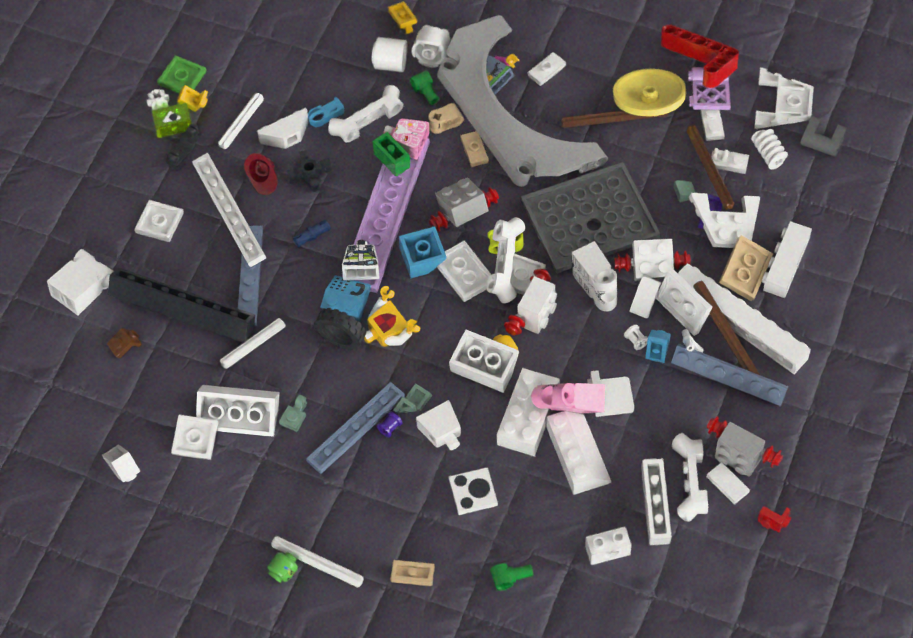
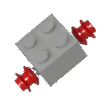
(461, 203)
(741, 448)

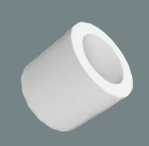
(389, 54)

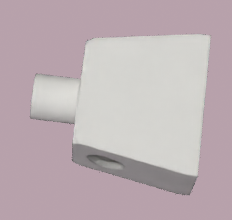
(440, 426)

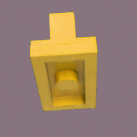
(403, 16)

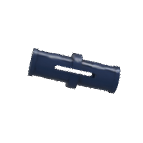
(311, 233)

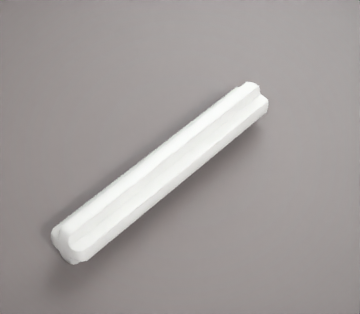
(240, 121)
(252, 343)

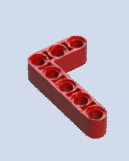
(719, 58)

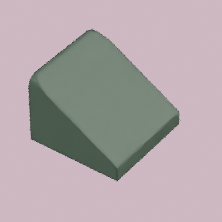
(683, 190)

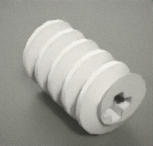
(769, 148)

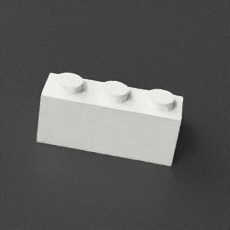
(484, 360)

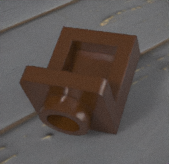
(123, 341)

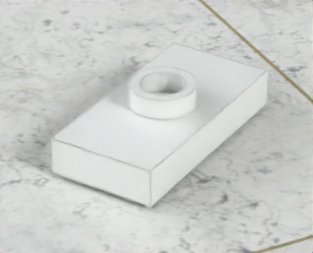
(546, 69)

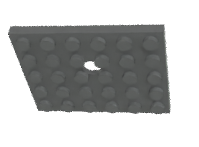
(603, 196)

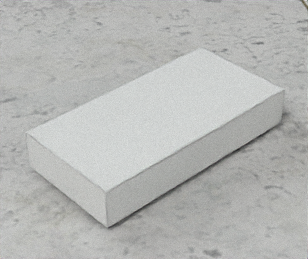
(645, 296)
(728, 483)

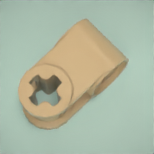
(447, 117)

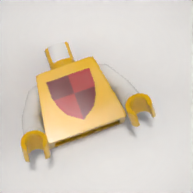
(387, 323)

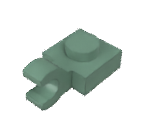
(294, 416)

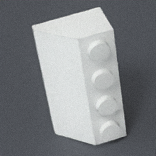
(239, 409)
(577, 451)

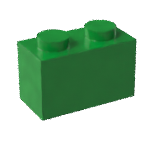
(391, 154)

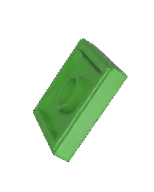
(181, 73)

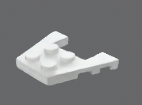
(792, 101)
(726, 227)

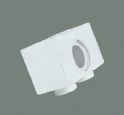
(608, 545)

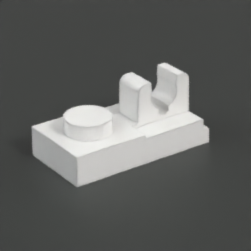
(730, 160)

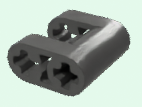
(820, 142)

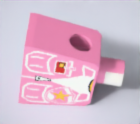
(410, 135)

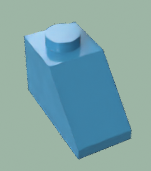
(657, 345)

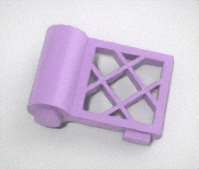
(696, 78)

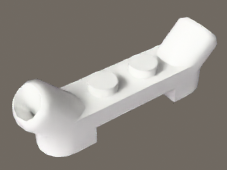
(349, 128)
(500, 281)
(697, 500)

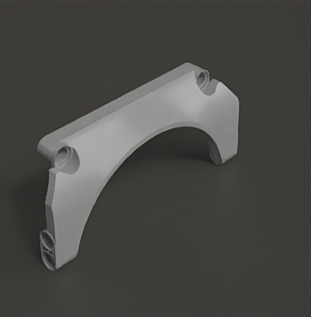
(513, 144)

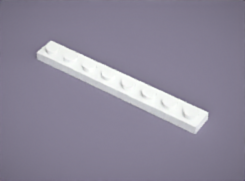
(229, 210)

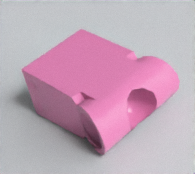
(570, 397)

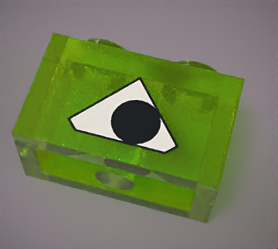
(171, 120)

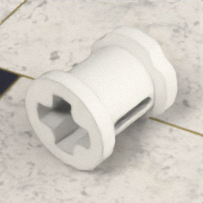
(636, 337)

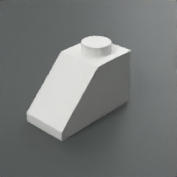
(121, 463)

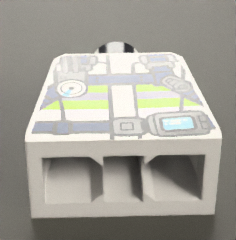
(360, 262)

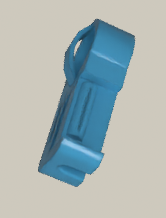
(328, 111)

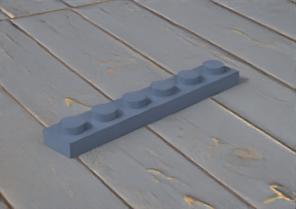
(250, 280)
(730, 374)
(355, 428)

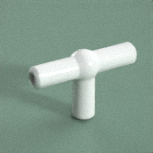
(689, 342)

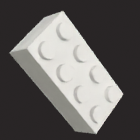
(523, 421)

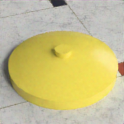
(649, 92)

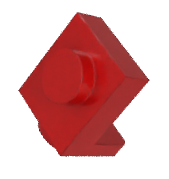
(773, 520)

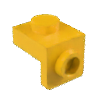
(192, 98)

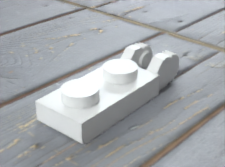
(712, 123)

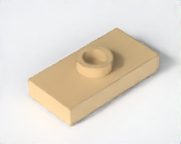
(474, 149)

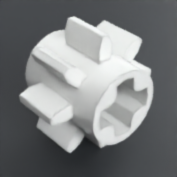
(157, 99)

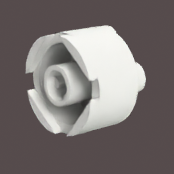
(431, 46)

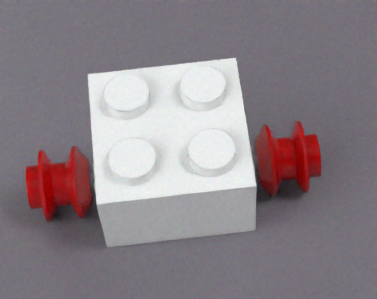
(652, 259)
(534, 305)

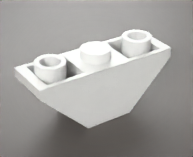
(285, 131)

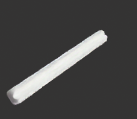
(317, 561)

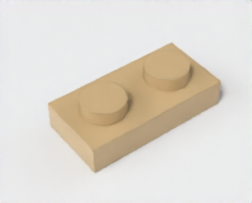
(412, 573)

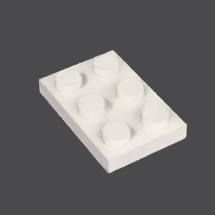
(464, 271)
(683, 302)

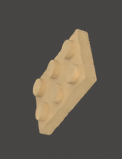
(745, 268)

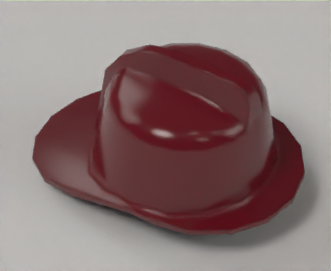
(261, 173)

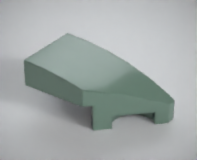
(414, 401)

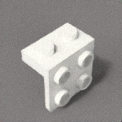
(617, 394)

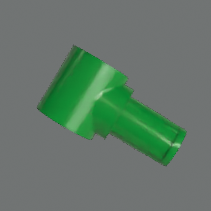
(424, 83)
(505, 576)

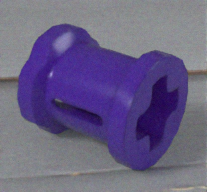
(389, 424)

